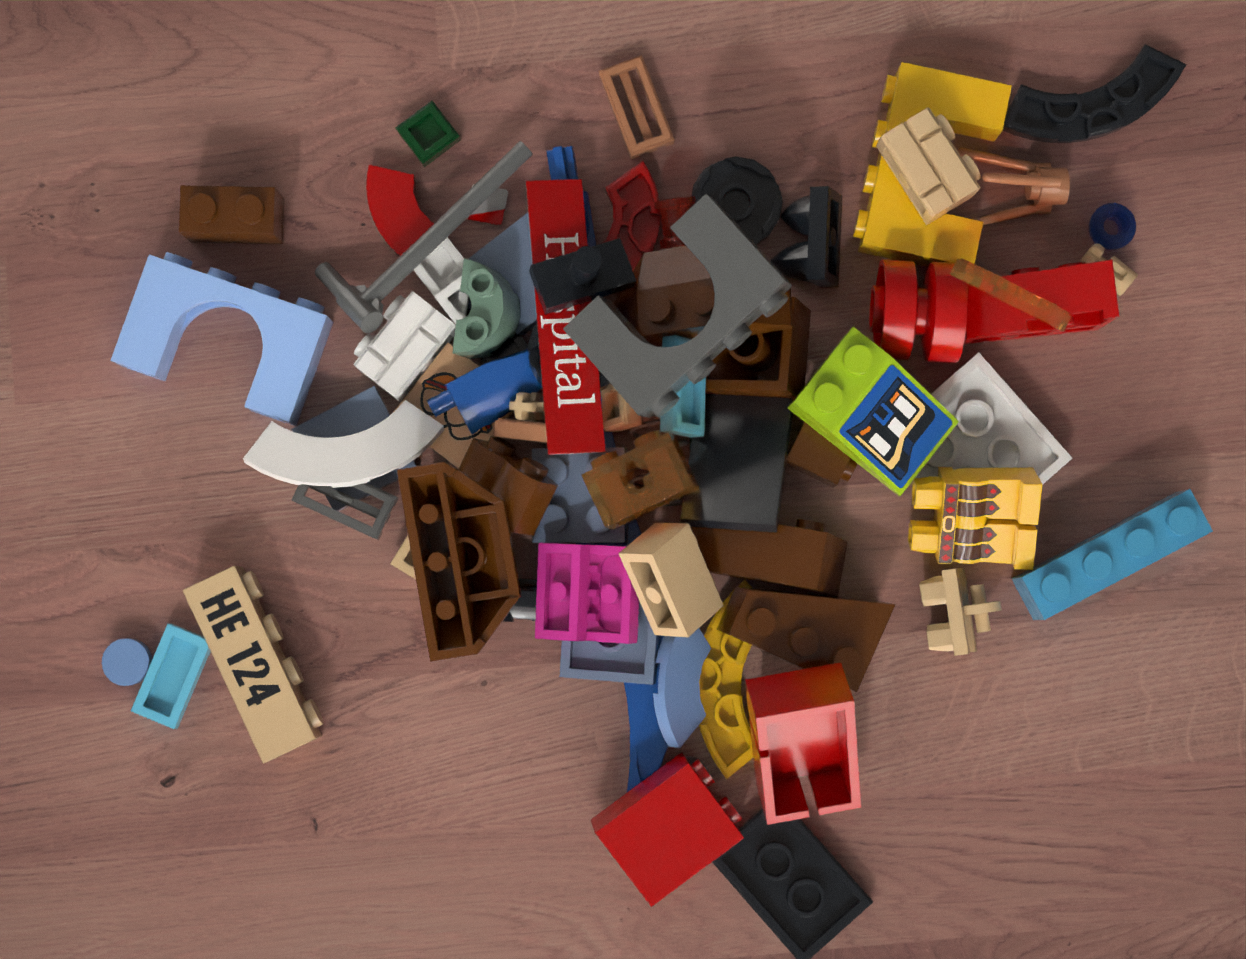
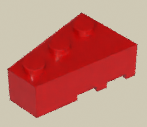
(1078, 288)

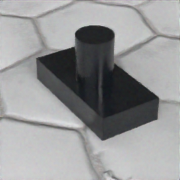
(582, 276)

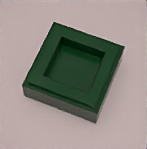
(428, 133)

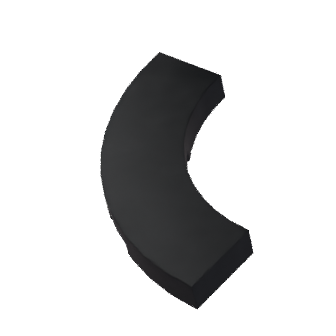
(1098, 112)

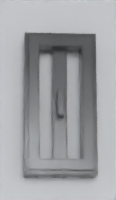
(382, 515)

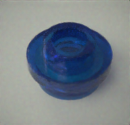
(1119, 214)

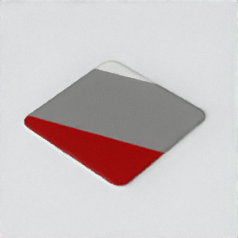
(492, 209)

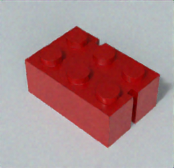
(799, 729)

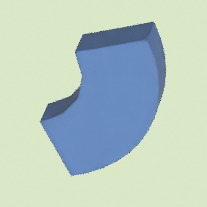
(678, 695)

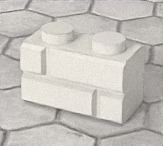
(404, 345)

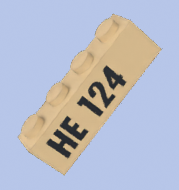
(253, 662)

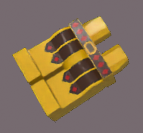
(978, 515)

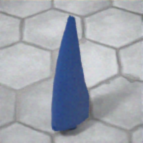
(487, 390)

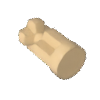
(1123, 274)
(528, 406)

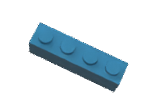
(1112, 555)

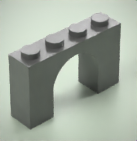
(744, 289)

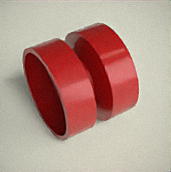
(904, 310)

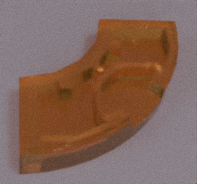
(1010, 294)

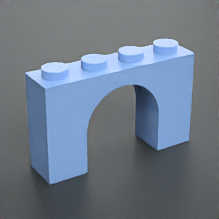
(175, 294)

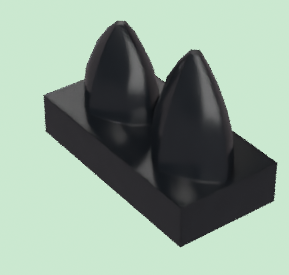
(819, 257)

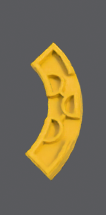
(725, 724)

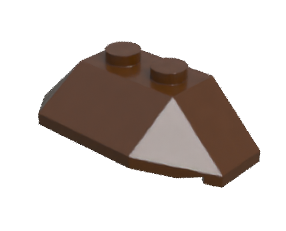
(678, 298)
(458, 557)

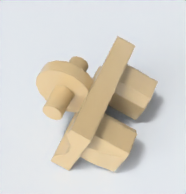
(959, 632)

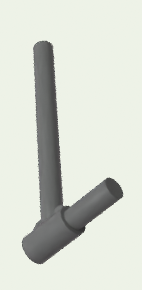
(364, 303)

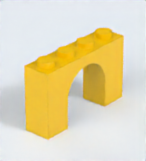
(891, 222)

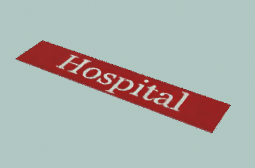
(567, 374)

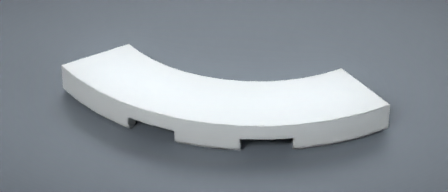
(348, 458)

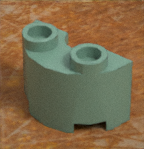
(492, 314)

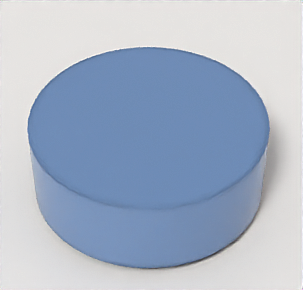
(126, 661)

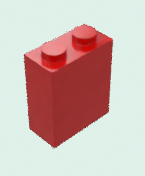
(668, 828)

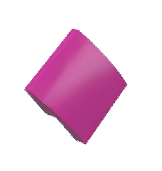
(584, 595)

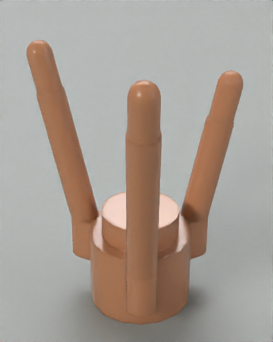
(1042, 184)

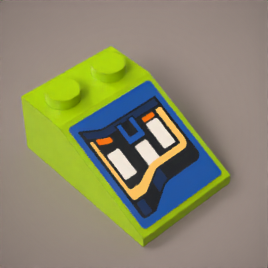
(874, 411)

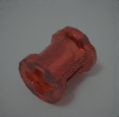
(671, 211)

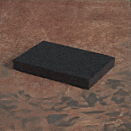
(739, 463)
(792, 883)

